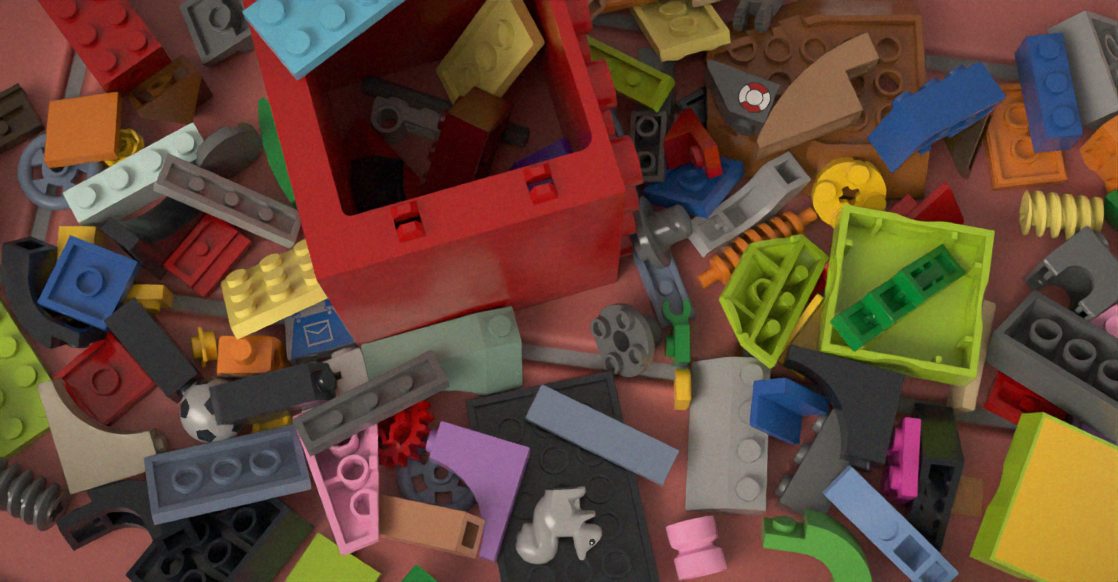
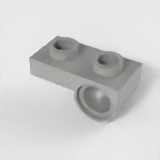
(410, 120)

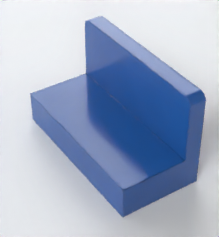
(780, 405)

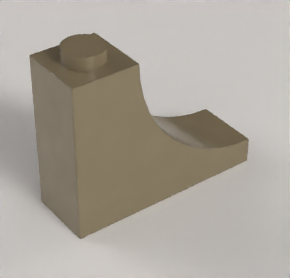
(90, 450)

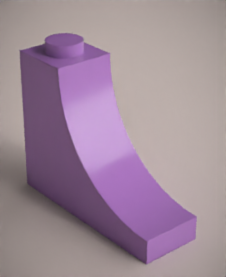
(489, 469)

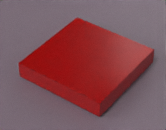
(106, 380)

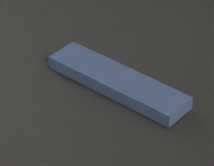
(602, 435)

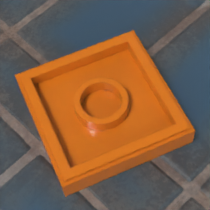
(83, 130)

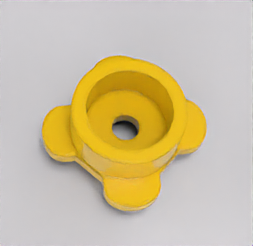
(203, 346)

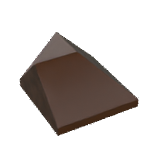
(170, 93)

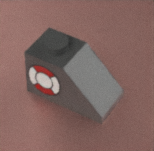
(740, 97)

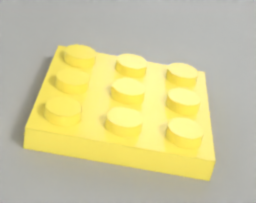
(271, 290)

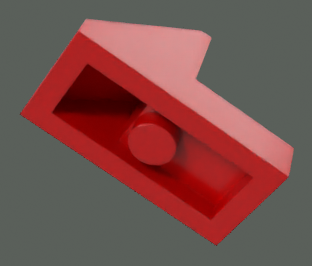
(691, 142)

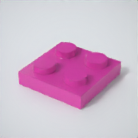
(901, 479)

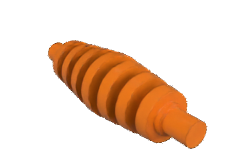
(791, 225)

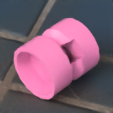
(696, 548)

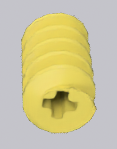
(1059, 213)

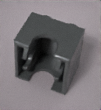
(1083, 270)

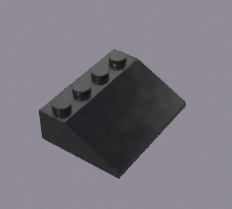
(234, 546)

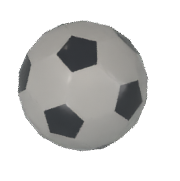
(198, 413)

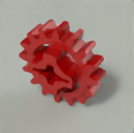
(404, 435)

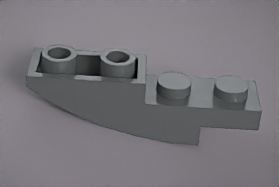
(650, 128)

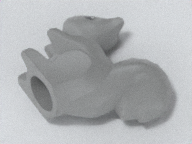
(554, 517)

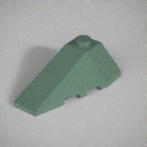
(474, 351)

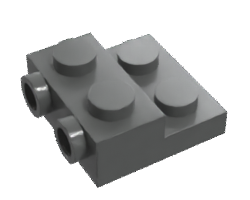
(217, 28)

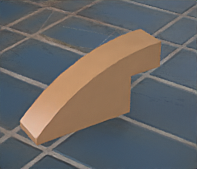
(818, 98)

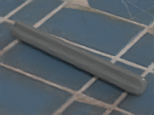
(375, 86)

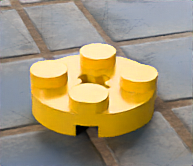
(850, 173)

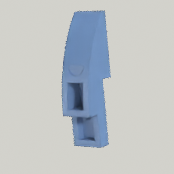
(888, 529)

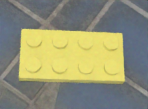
(491, 50)

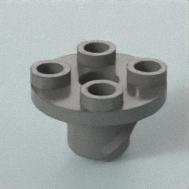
(659, 231)
(625, 339)

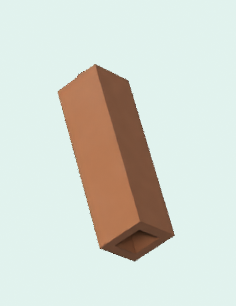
(429, 526)

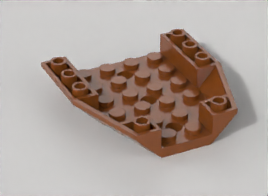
(796, 40)

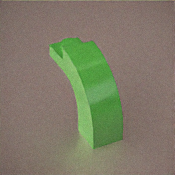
(821, 538)

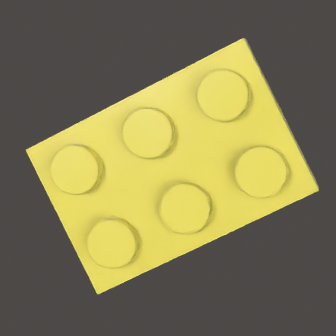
(679, 29)

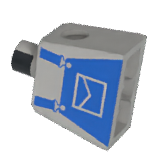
(316, 334)

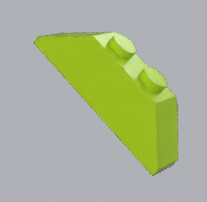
(771, 292)

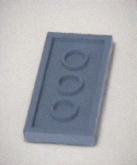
(225, 474)

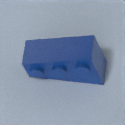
(935, 112)

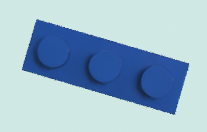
(1048, 93)

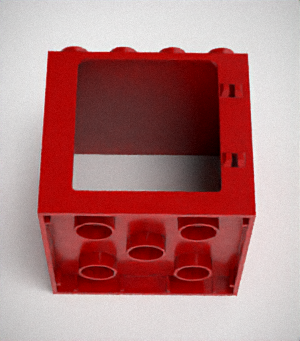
(477, 241)

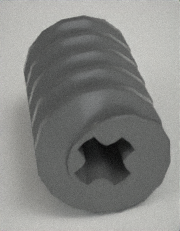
(30, 499)

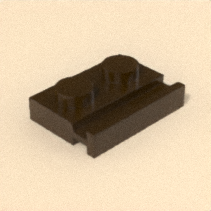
(17, 118)

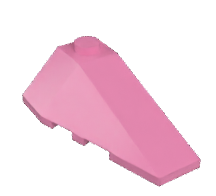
(350, 488)

